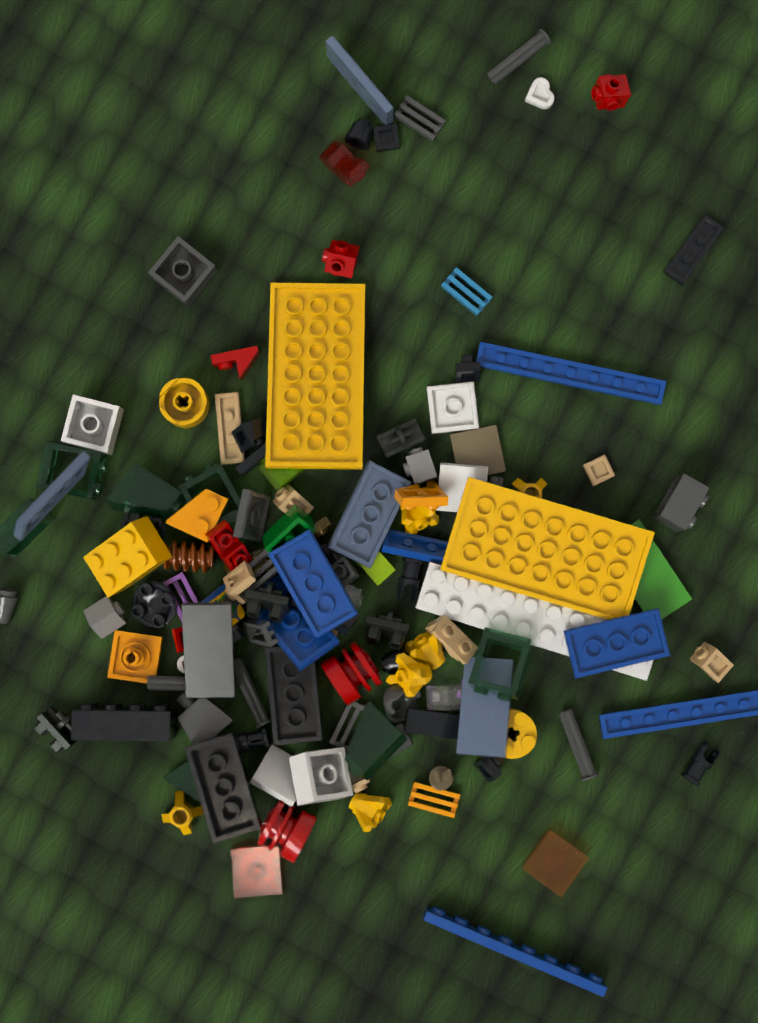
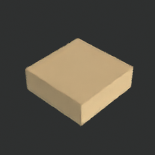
(598, 470)

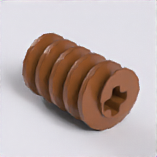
(190, 556)

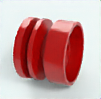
(351, 673)
(286, 830)

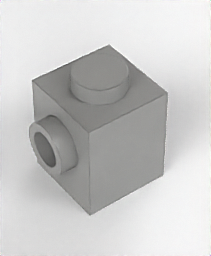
(419, 466)
(105, 616)

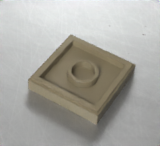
(479, 448)

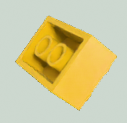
(127, 556)

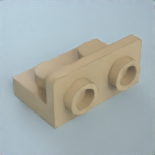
(452, 639)

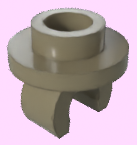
(441, 778)

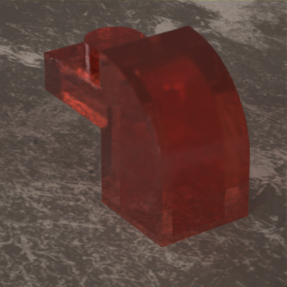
(344, 163)

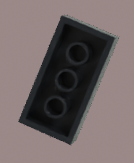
(292, 699)
(123, 724)
(223, 787)

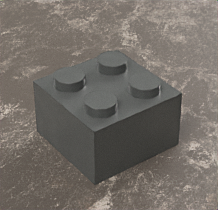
(183, 271)
(681, 503)

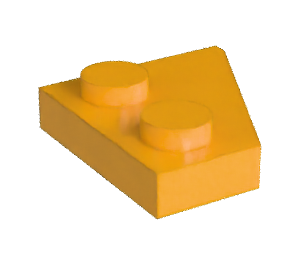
(413, 496)
(199, 514)

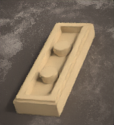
(228, 419)

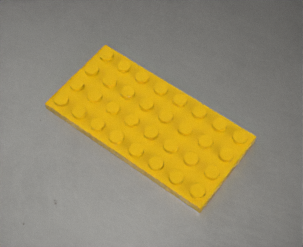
(315, 376)
(546, 550)

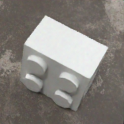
(92, 424)
(320, 776)

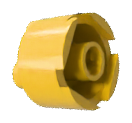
(184, 389)
(525, 736)

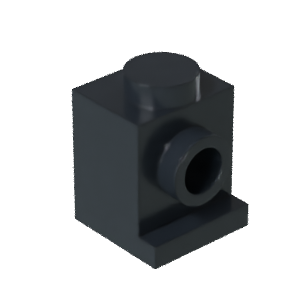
(250, 434)

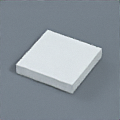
(452, 407)
(453, 480)
(275, 776)

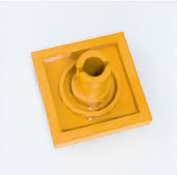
(134, 656)

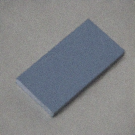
(359, 81)
(51, 496)
(368, 515)
(485, 717)

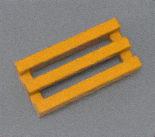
(453, 805)

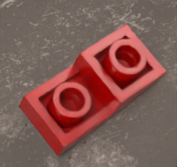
(228, 546)

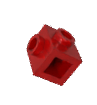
(611, 92)
(341, 258)

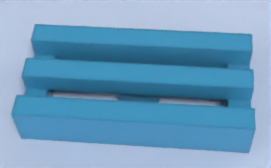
(451, 278)

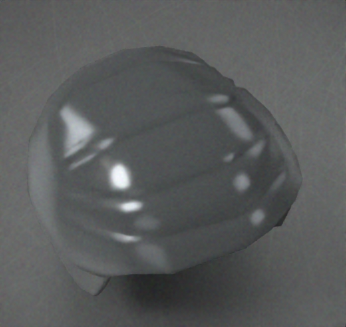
(396, 703)

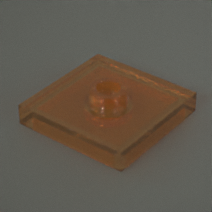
(555, 862)

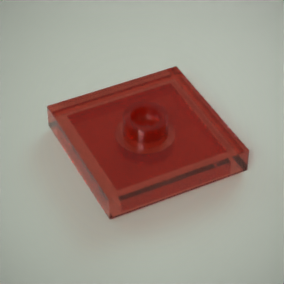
(256, 871)

